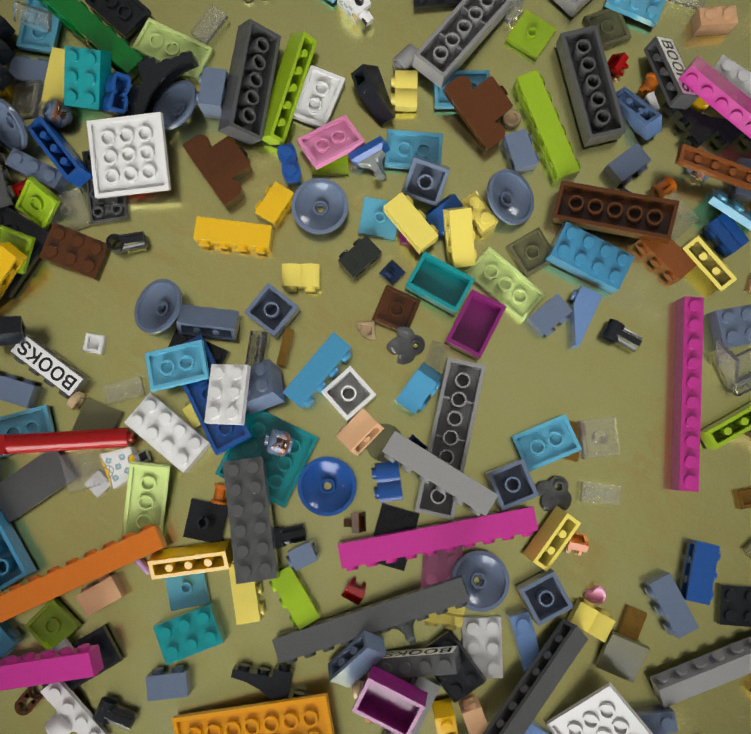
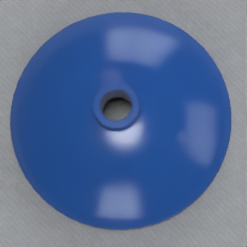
(326, 501)

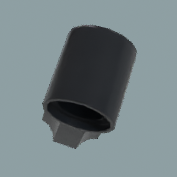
(129, 242)
(617, 333)
(289, 535)
(110, 712)

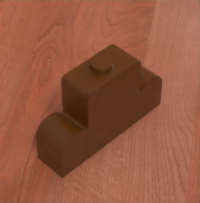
(480, 108)
(221, 166)

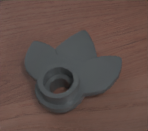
(403, 345)
(554, 497)

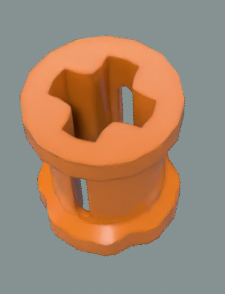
(649, 85)
(663, 187)
(219, 494)

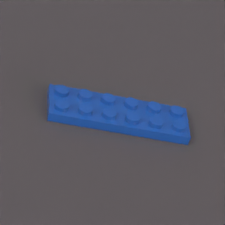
(219, 436)

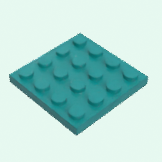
(281, 471)

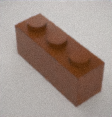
(667, 258)

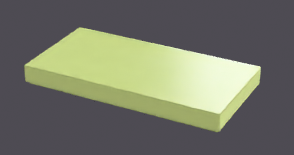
(164, 42)
(505, 284)
(145, 496)

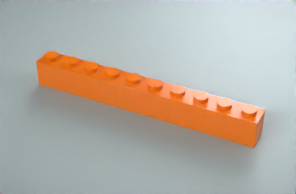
(81, 571)

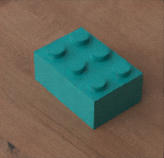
(85, 77)
(439, 283)
(190, 632)

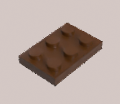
(74, 250)

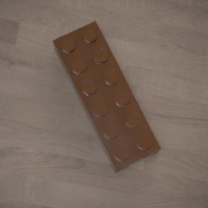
(616, 211)

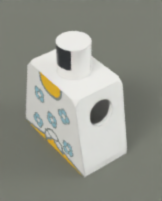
(357, 10)
(117, 464)

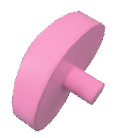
(596, 595)

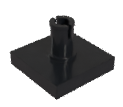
(206, 521)

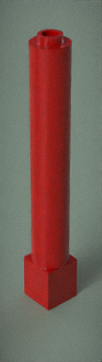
(65, 440)

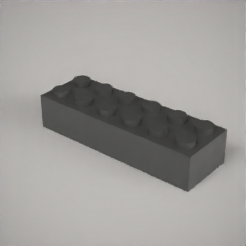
(249, 82)
(590, 86)
(250, 520)

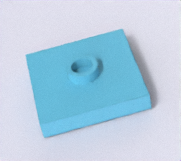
(375, 221)
(187, 591)

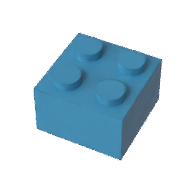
(417, 391)

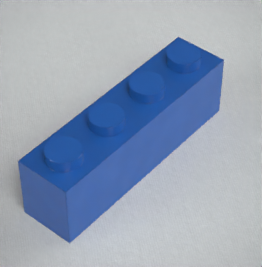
(59, 152)

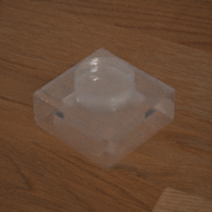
(514, 12)

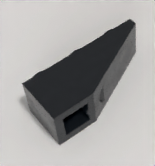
(373, 92)

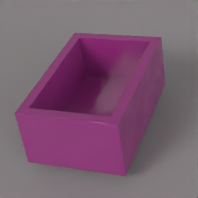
(475, 324)
(390, 701)

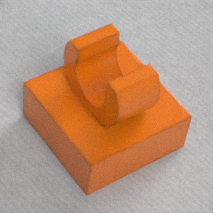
(578, 542)

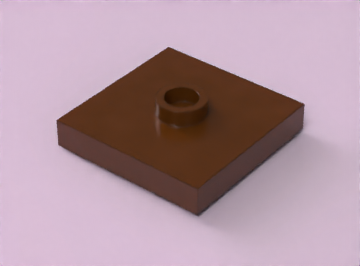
(395, 308)

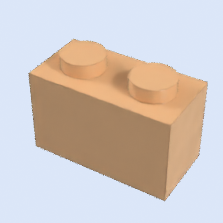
(714, 20)
(359, 432)
(101, 595)
(473, 714)

